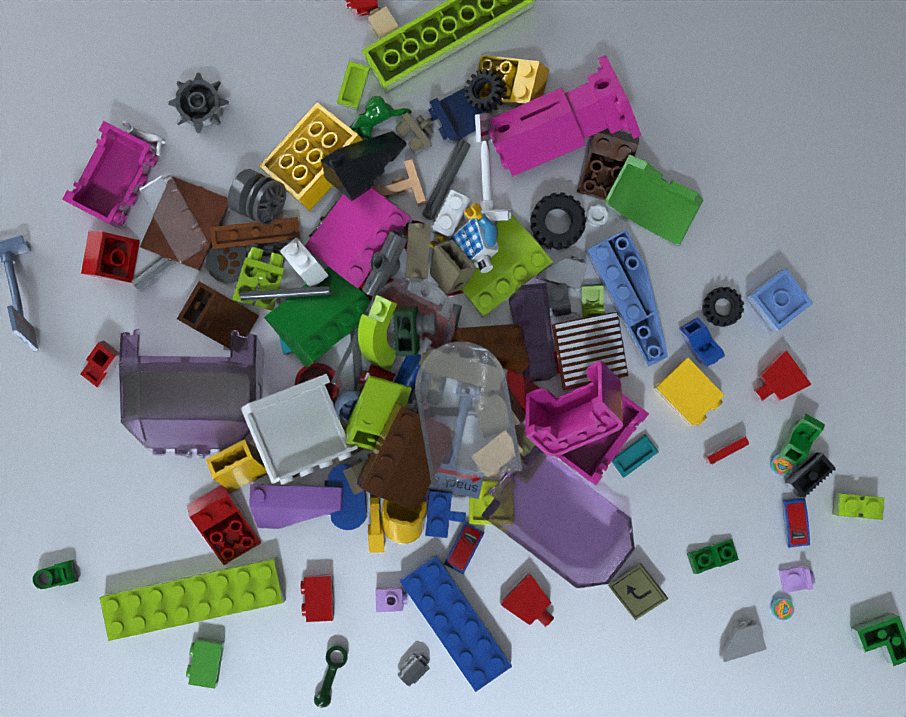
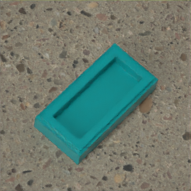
(634, 456)

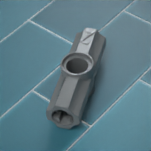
(385, 262)

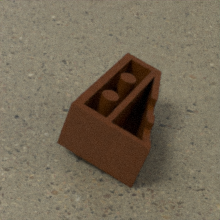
(501, 340)

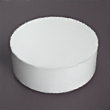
(597, 215)

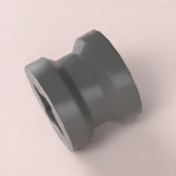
(426, 323)

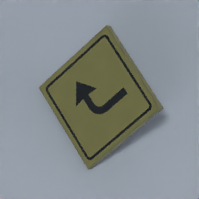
(638, 591)

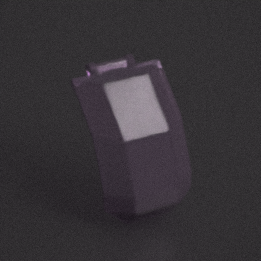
(561, 521)

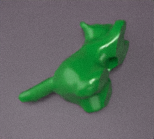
(376, 112)

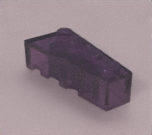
(531, 310)

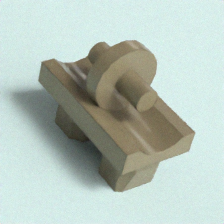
(421, 140)

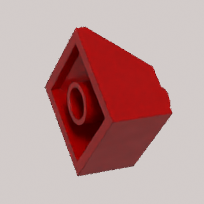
(110, 256)

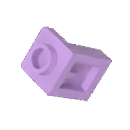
(796, 579)

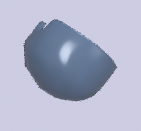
(345, 403)

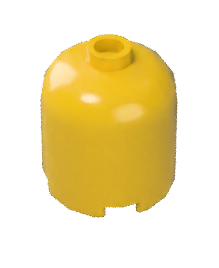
(401, 523)

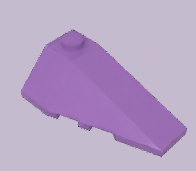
(284, 505)

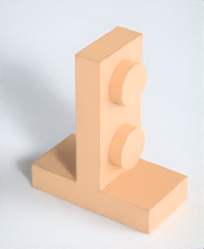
(401, 185)

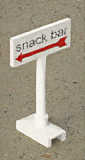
(487, 204)

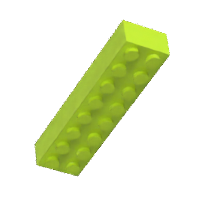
(437, 37)
(192, 599)

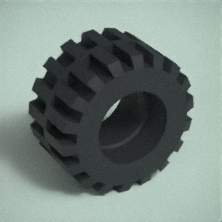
(564, 203)

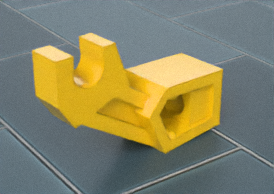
(375, 530)

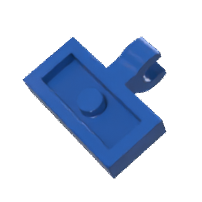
(440, 514)

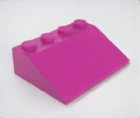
(355, 233)

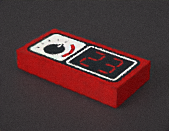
(726, 450)

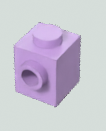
(390, 599)

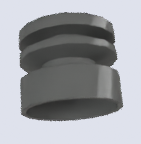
(256, 196)

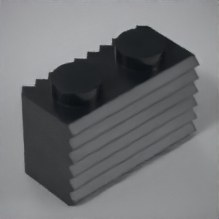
(810, 474)

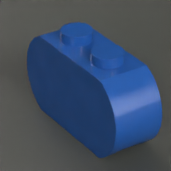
(353, 506)

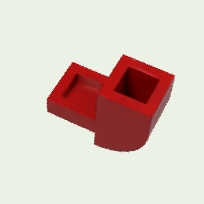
(100, 363)

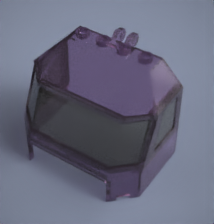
(189, 400)

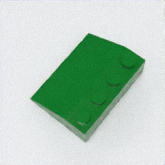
(319, 323)

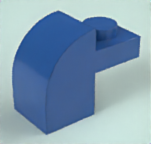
(701, 342)

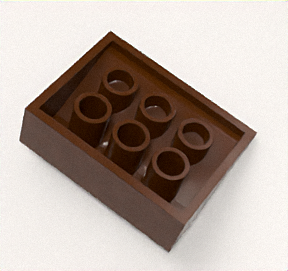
(398, 461)

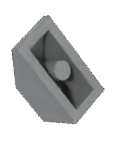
(565, 272)
(743, 641)

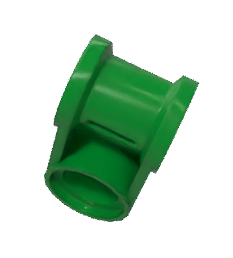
(59, 575)

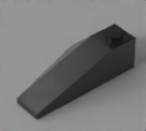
(357, 165)

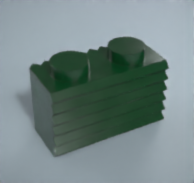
(406, 336)

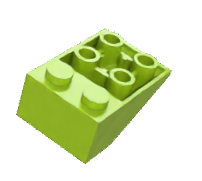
(374, 410)

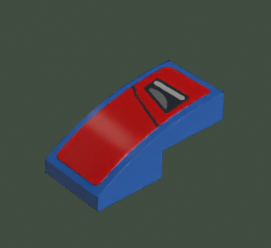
(797, 523)
(464, 548)

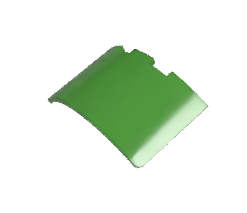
(653, 202)

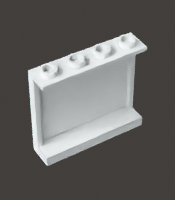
(297, 430)

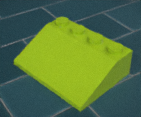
(513, 265)

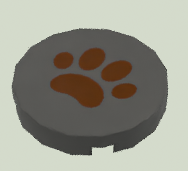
(226, 263)

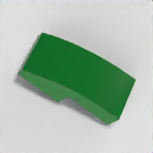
(712, 556)

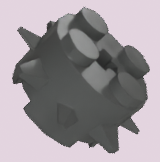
(198, 115)

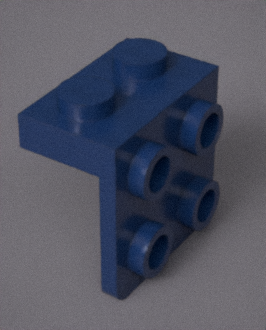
(454, 116)

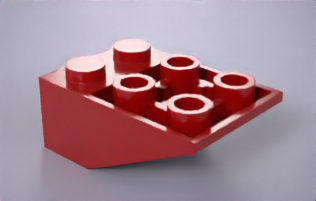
(223, 524)

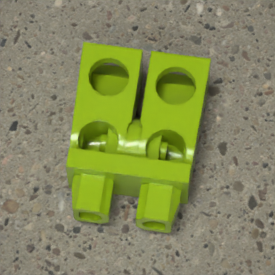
(259, 273)

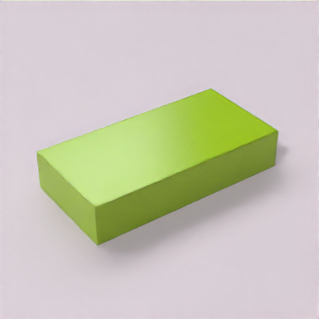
(353, 85)

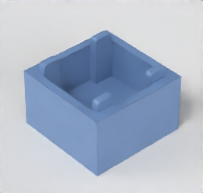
(779, 300)

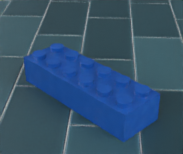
(456, 623)

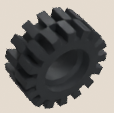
(494, 97)
(736, 306)

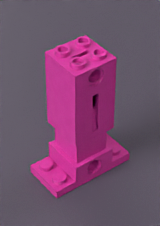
(562, 121)

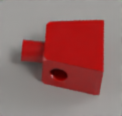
(781, 378)
(528, 602)

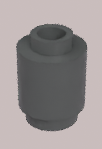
(413, 669)

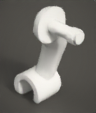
(152, 138)

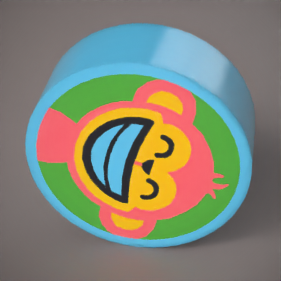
(781, 466)
(782, 608)

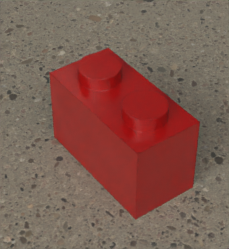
(318, 598)

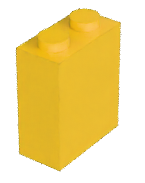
(689, 392)
(236, 466)

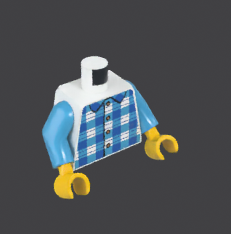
(475, 238)

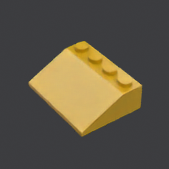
(299, 155)

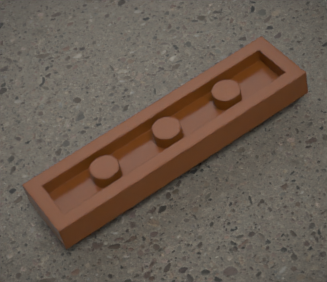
(254, 233)

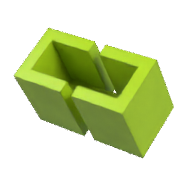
(858, 506)

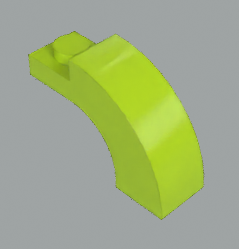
(373, 333)

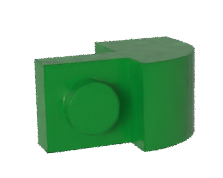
(800, 439)

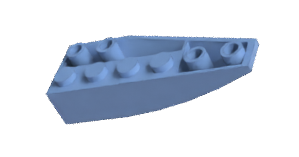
(630, 292)

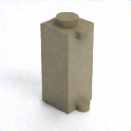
(418, 250)

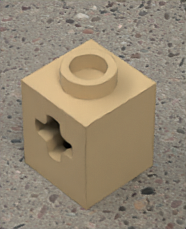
(382, 22)

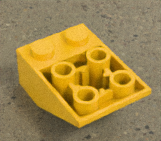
(523, 78)

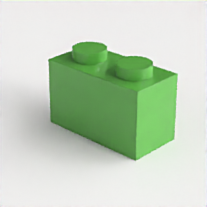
(205, 662)

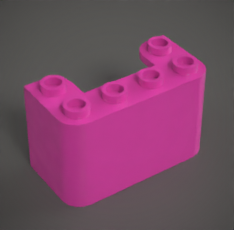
(113, 176)
(576, 417)
(596, 456)

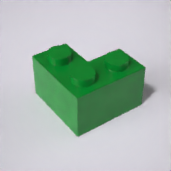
(884, 633)

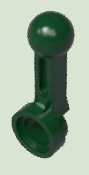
(322, 698)

